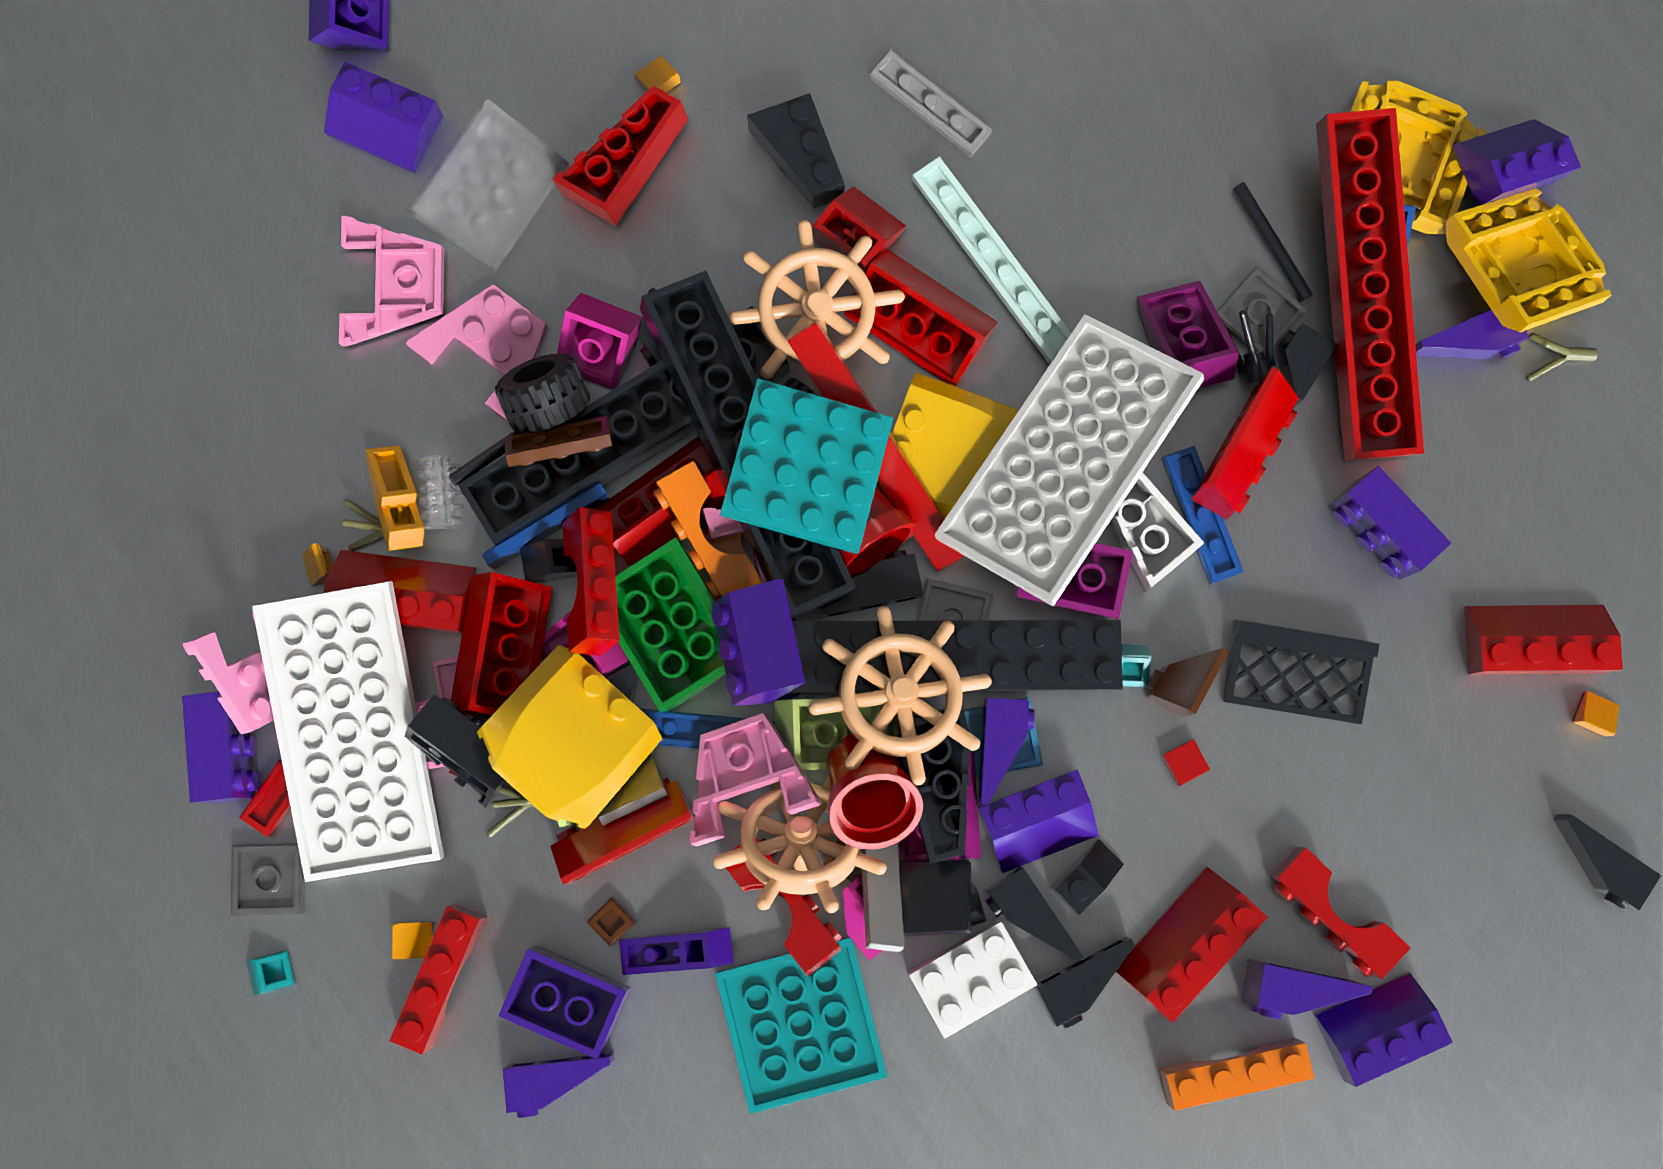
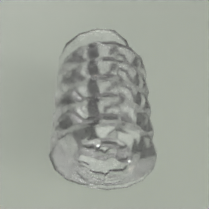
(438, 492)

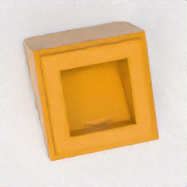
(658, 74)
(317, 563)
(1597, 714)
(411, 939)

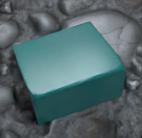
(1135, 665)
(270, 972)

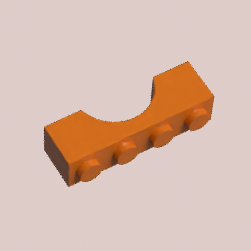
(684, 495)
(1220, 1079)

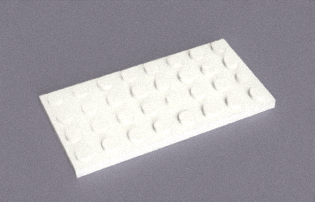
(1069, 458)
(340, 726)

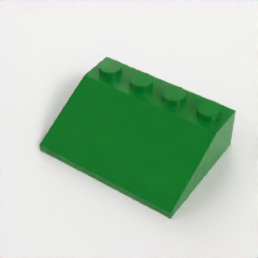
(668, 626)

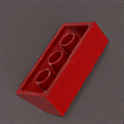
(930, 323)
(1247, 445)
(637, 516)
(426, 592)
(1541, 640)
(498, 641)
(599, 845)
(1190, 944)

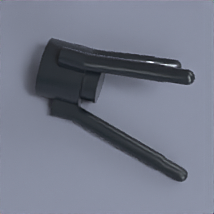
(1255, 362)

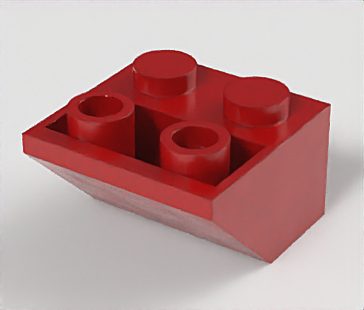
(851, 218)

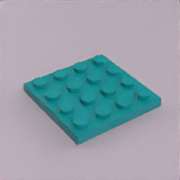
(807, 466)
(798, 1031)

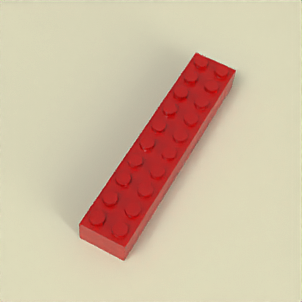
(1370, 284)

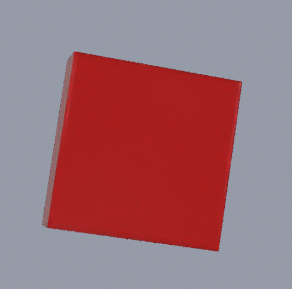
(1185, 762)

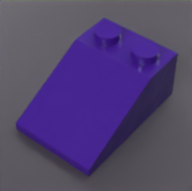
(1291, 991)

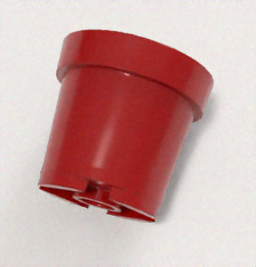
(884, 533)
(872, 803)

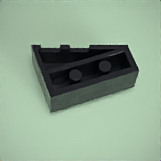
(800, 147)
(453, 741)

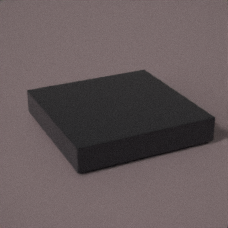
(936, 897)

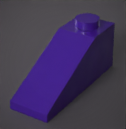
(1475, 338)
(1003, 734)
(676, 951)
(540, 1083)

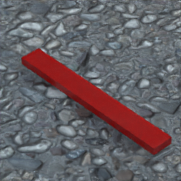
(896, 473)

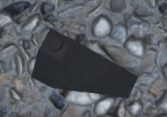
(943, 792)

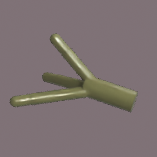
(1566, 354)
(373, 526)
(517, 800)

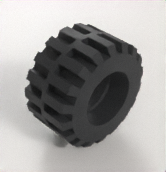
(542, 392)

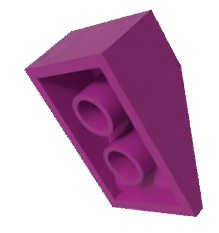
(1189, 329)

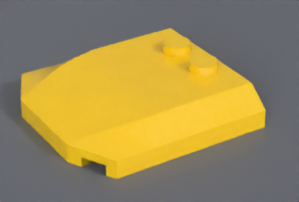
(1426, 140)
(1527, 259)
(947, 436)
(568, 738)

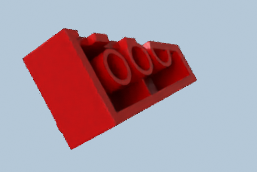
(623, 157)

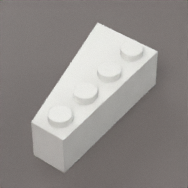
(1153, 532)

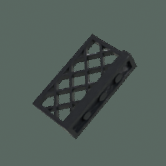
(1302, 641)

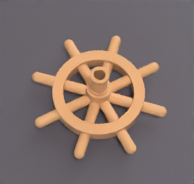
(816, 303)
(900, 695)
(801, 838)

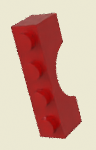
(594, 616)
(1306, 882)
(808, 940)
(429, 995)

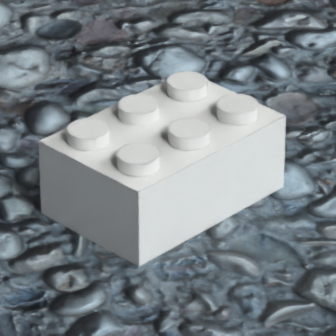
(972, 978)

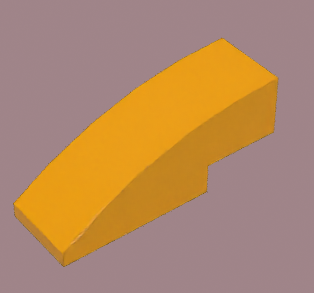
(394, 498)

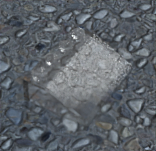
(487, 185)

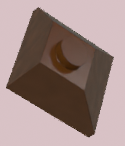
(1186, 682)

